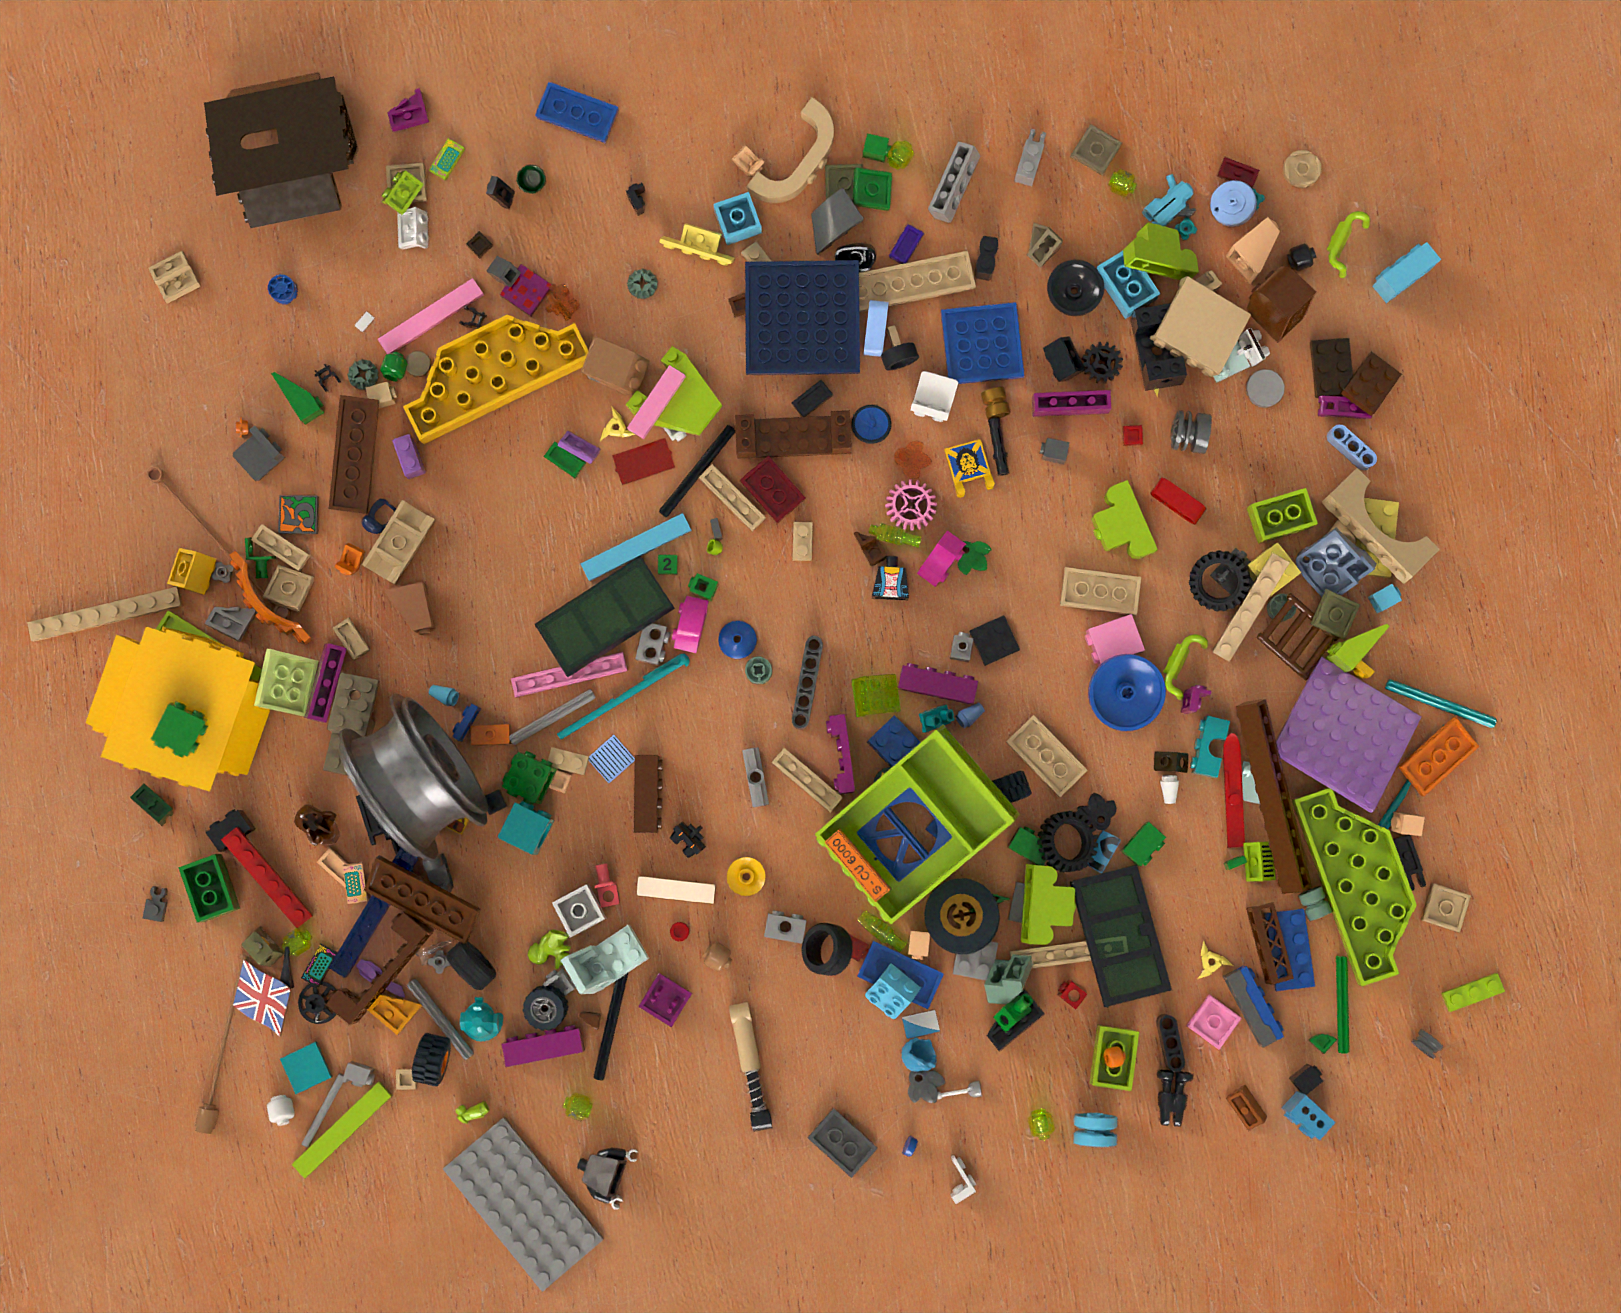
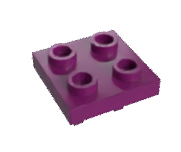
(665, 999)

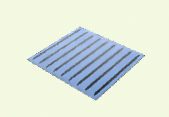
(611, 759)

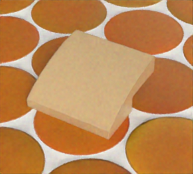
(174, 277)

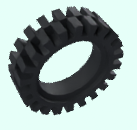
(1211, 602)
(1087, 841)

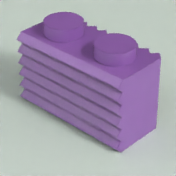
(409, 456)

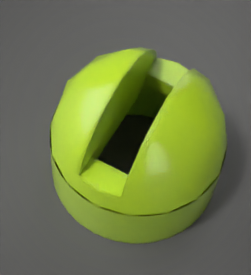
(714, 547)

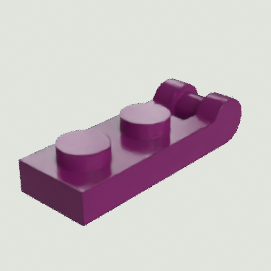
(1341, 408)

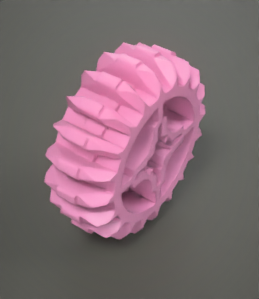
(916, 511)

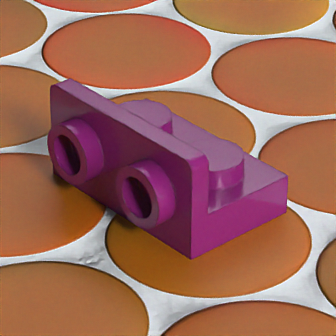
(1191, 699)

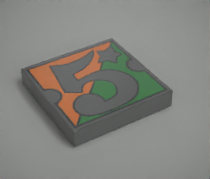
(298, 514)

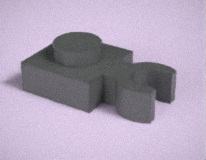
(155, 908)

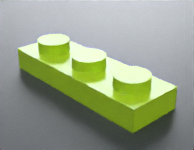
(1473, 992)

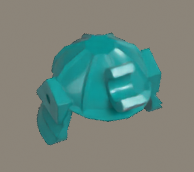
(480, 1021)

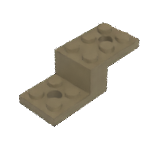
(350, 714)

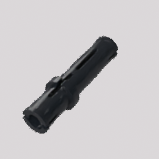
(1000, 455)

